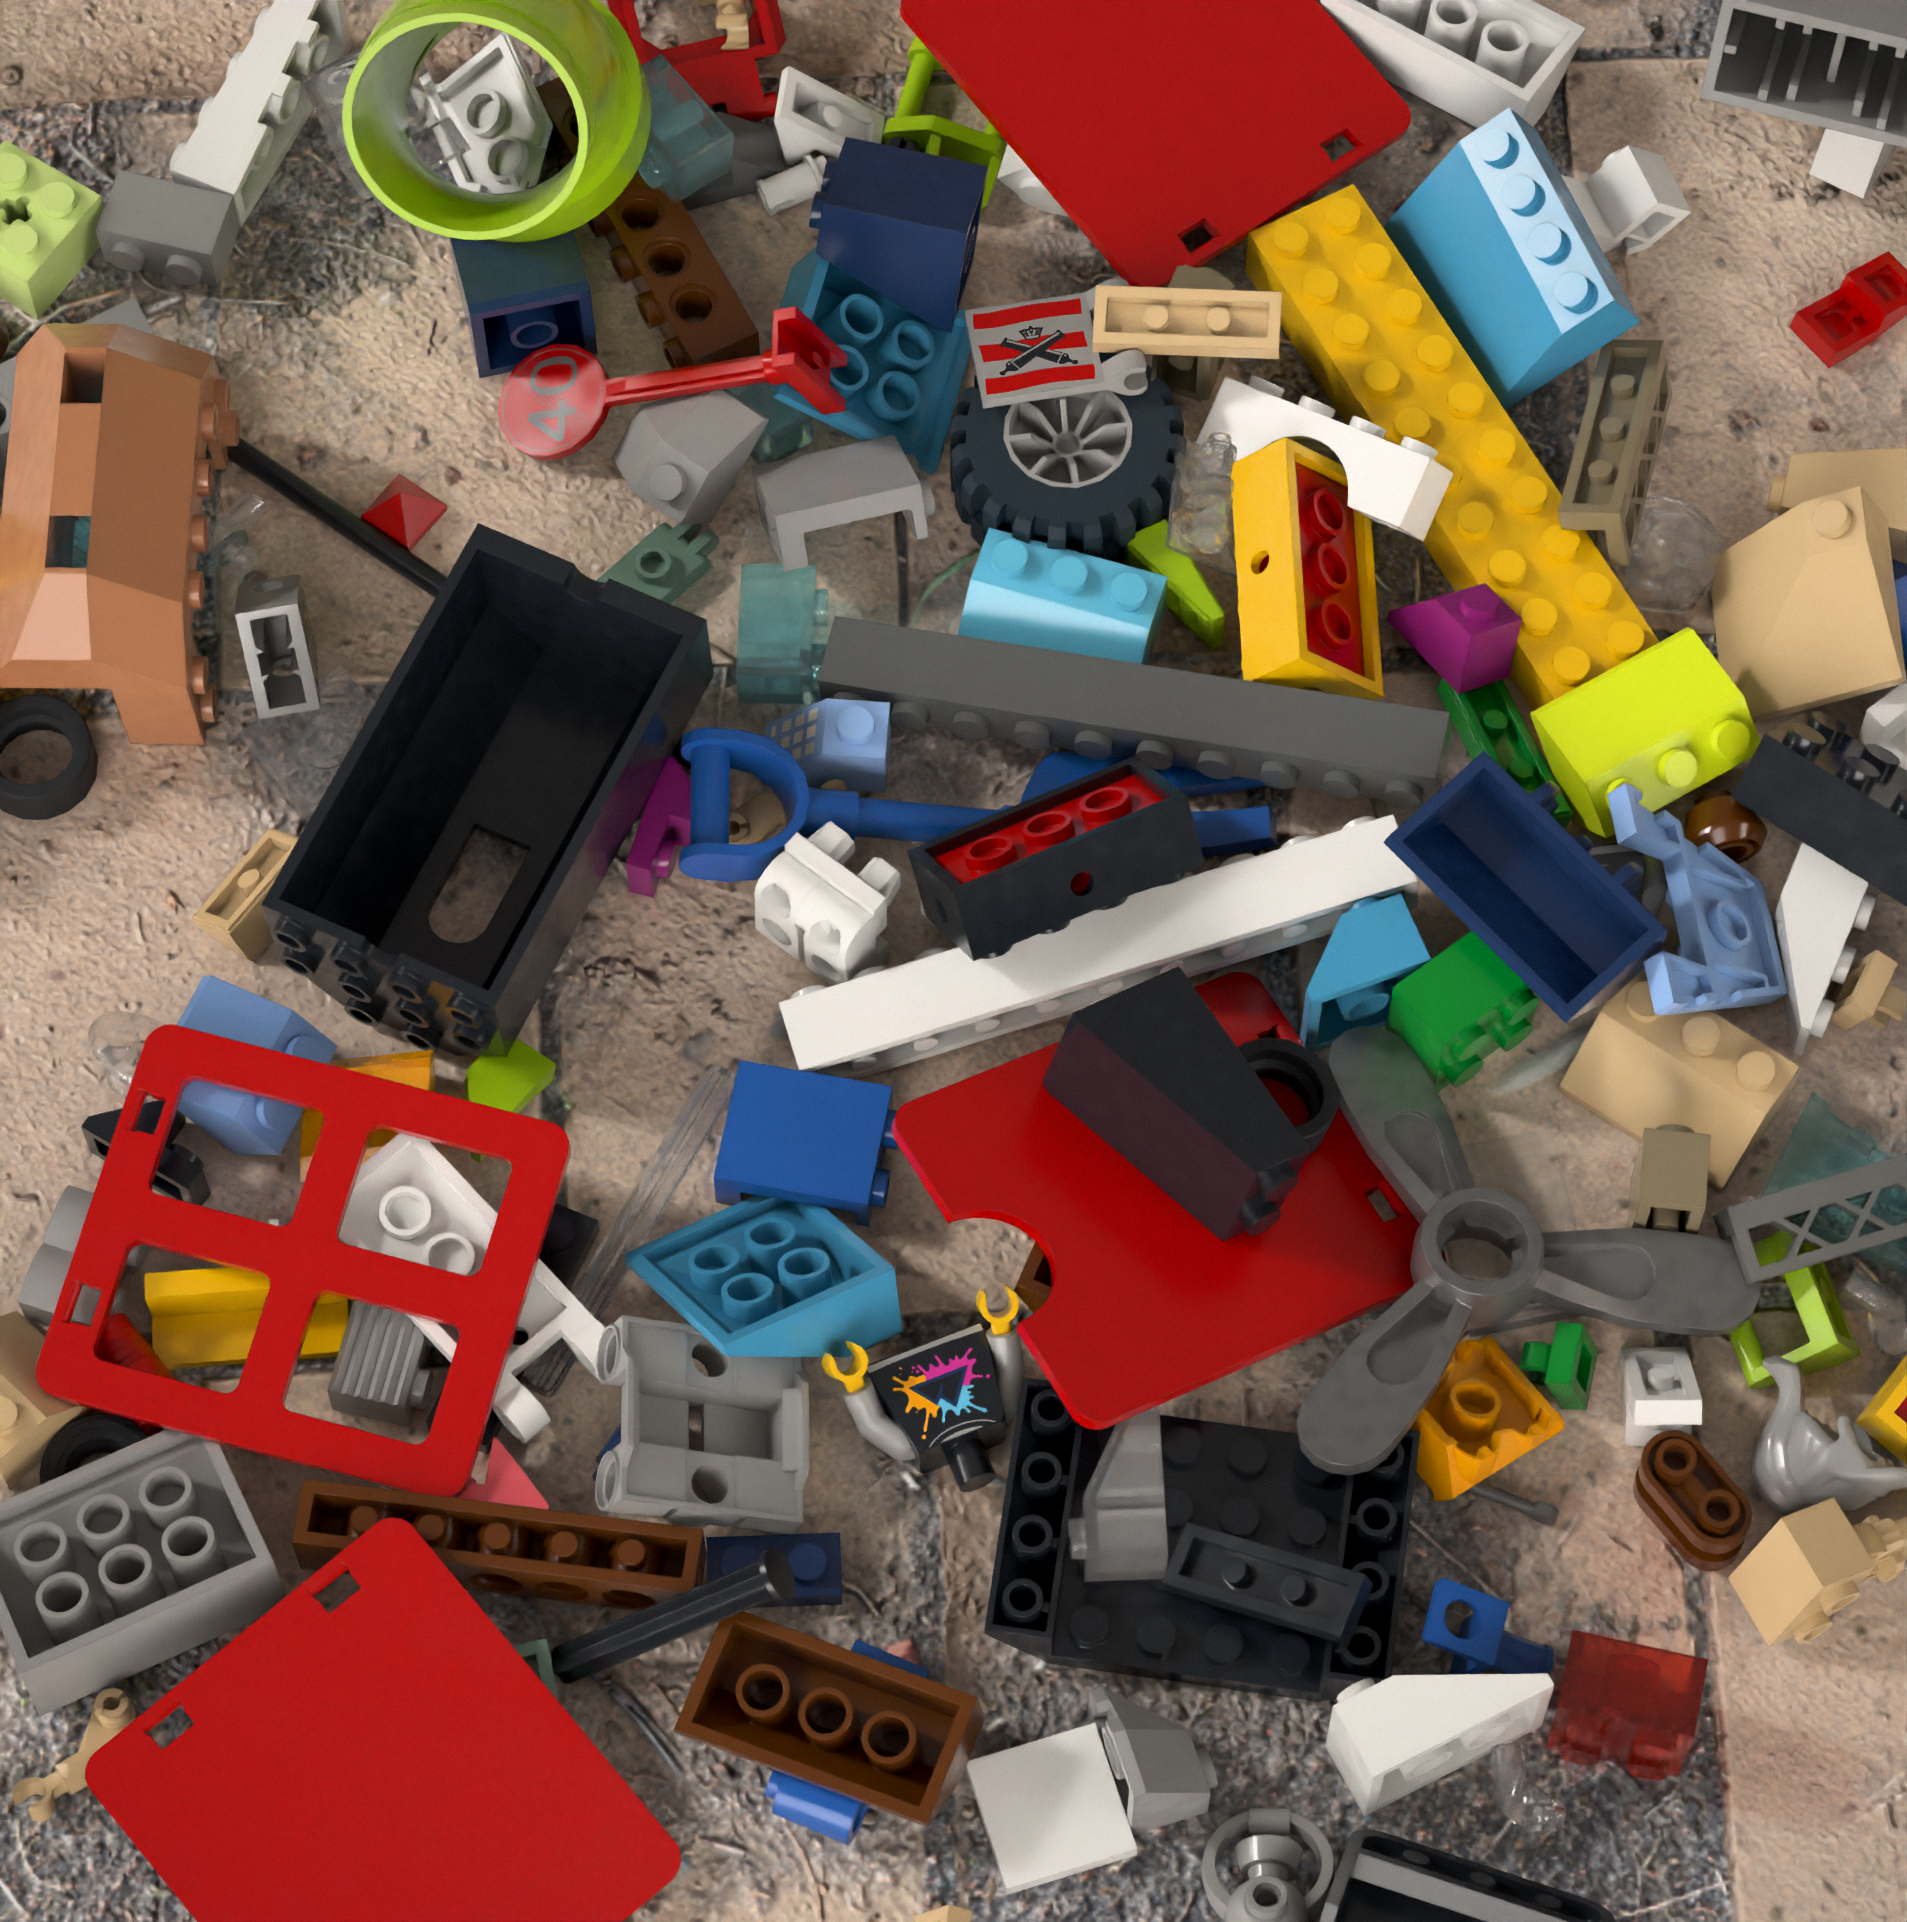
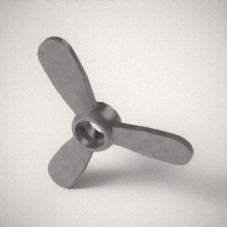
(1607, 1274)

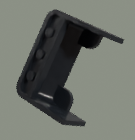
(1409, 1882)

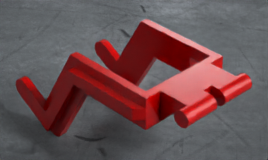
(714, 73)

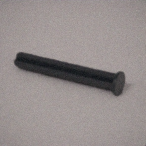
(675, 1617)

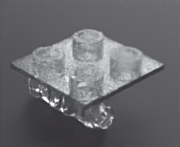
(1202, 503)

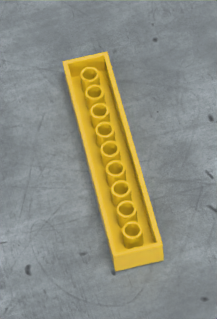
(1398, 364)

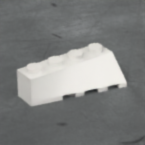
(262, 101)

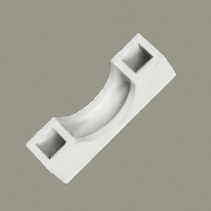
(1385, 480)

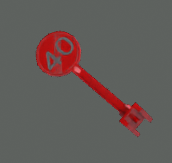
(564, 393)

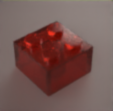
(1626, 1705)

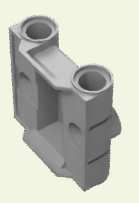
(751, 1431)

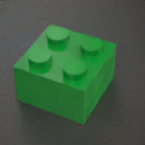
(1461, 1010)

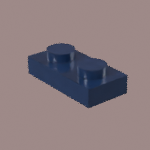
(811, 1556)

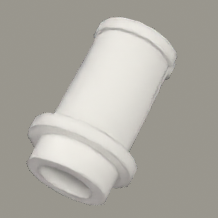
(792, 185)

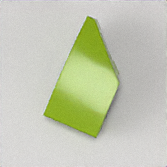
(508, 1081)

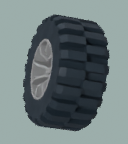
(1067, 467)

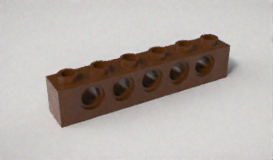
(668, 244)
(512, 1545)

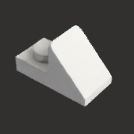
(820, 118)
(1658, 1392)

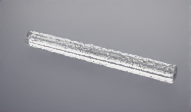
(639, 1215)

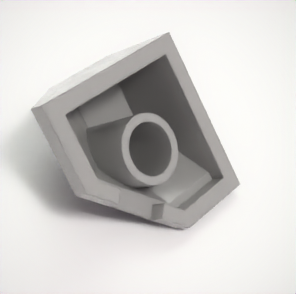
(688, 452)
(1151, 1762)

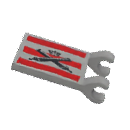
(1046, 351)

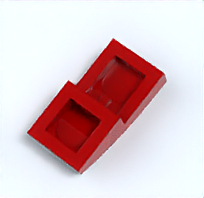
(1856, 313)

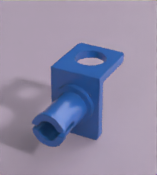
(1481, 1637)

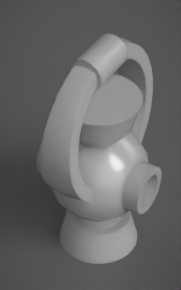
(1268, 1866)

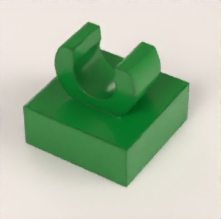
(1564, 1366)

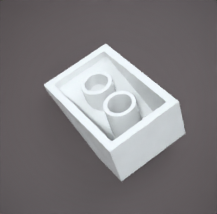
(1425, 1726)

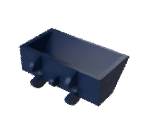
(1530, 887)

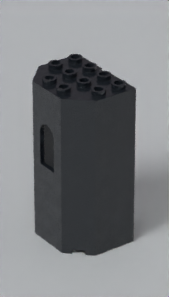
(513, 713)

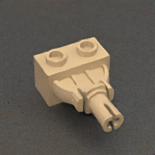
(1813, 1569)

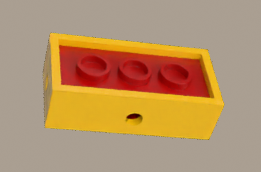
(1304, 575)

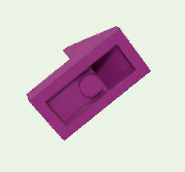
(660, 831)

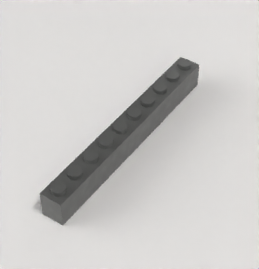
(1140, 710)

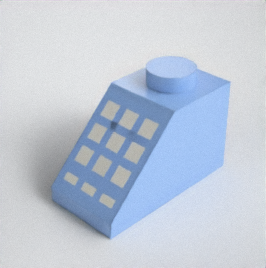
(838, 742)

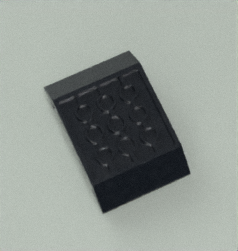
(1221, 1479)

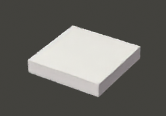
(1051, 1808)

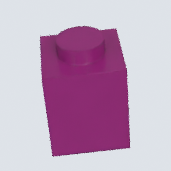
(1462, 635)

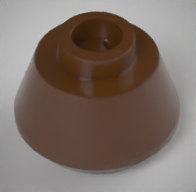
(1725, 825)

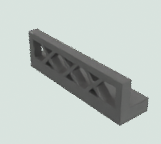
(1807, 1200)

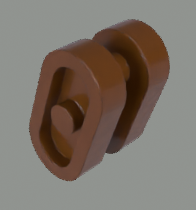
(1692, 1500)

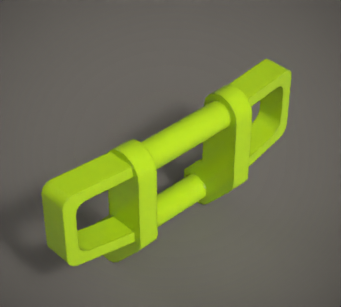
(938, 134)

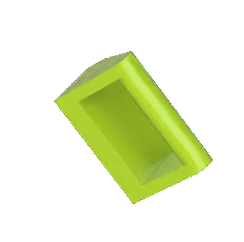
(1819, 1310)

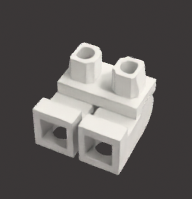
(822, 908)

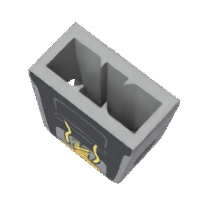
(273, 632)

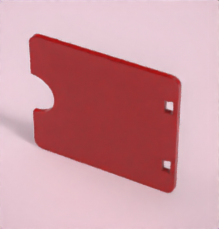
(1166, 111)
(1138, 1285)
(380, 1768)

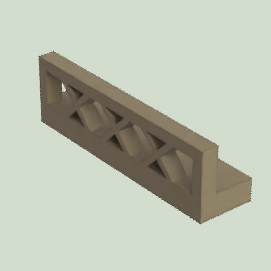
(1618, 444)

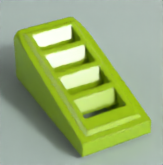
(1187, 590)

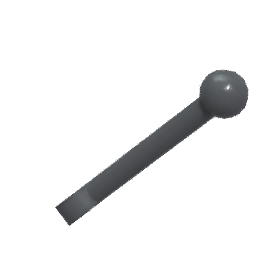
(1538, 1511)

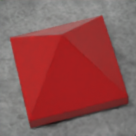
(404, 512)

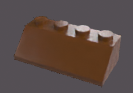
(831, 1717)

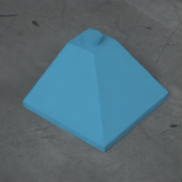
(898, 369)
(774, 1281)

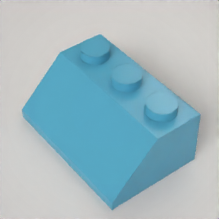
(1062, 600)

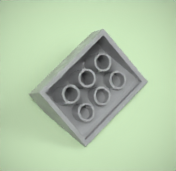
(128, 1566)

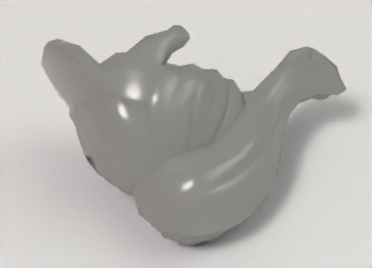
(1807, 1462)

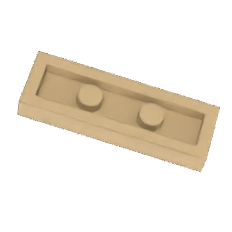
(1187, 321)

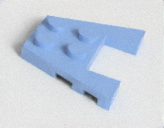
(1720, 914)

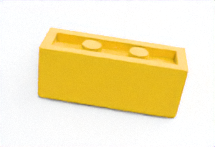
(214, 1314)

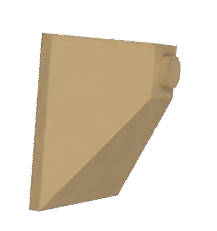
(1810, 607)

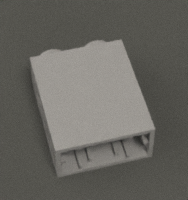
(1815, 63)

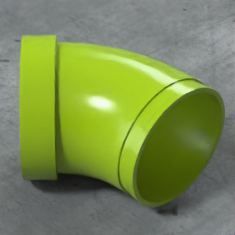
(584, 49)

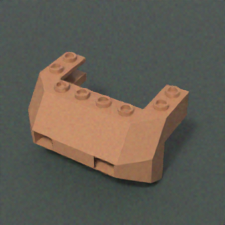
(119, 434)

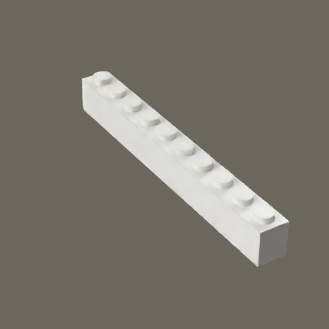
(1194, 923)

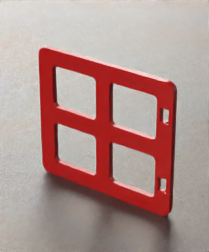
(307, 1262)

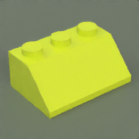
(1649, 722)

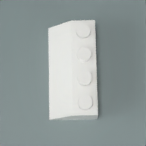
(1465, 53)

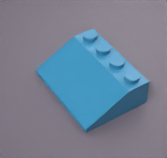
(1510, 259)

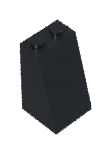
(1179, 1103)

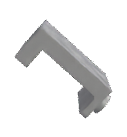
(838, 489)

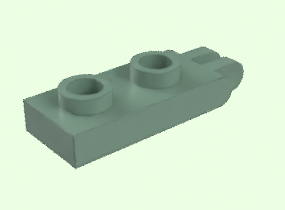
(665, 561)

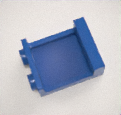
(806, 1140)

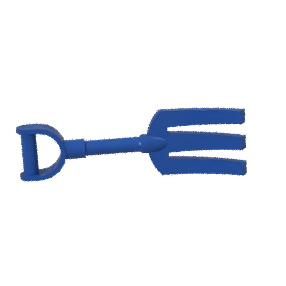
(810, 808)

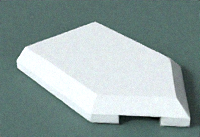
(500, 120)

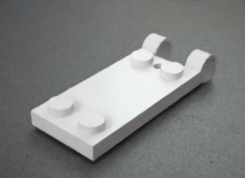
(425, 1212)

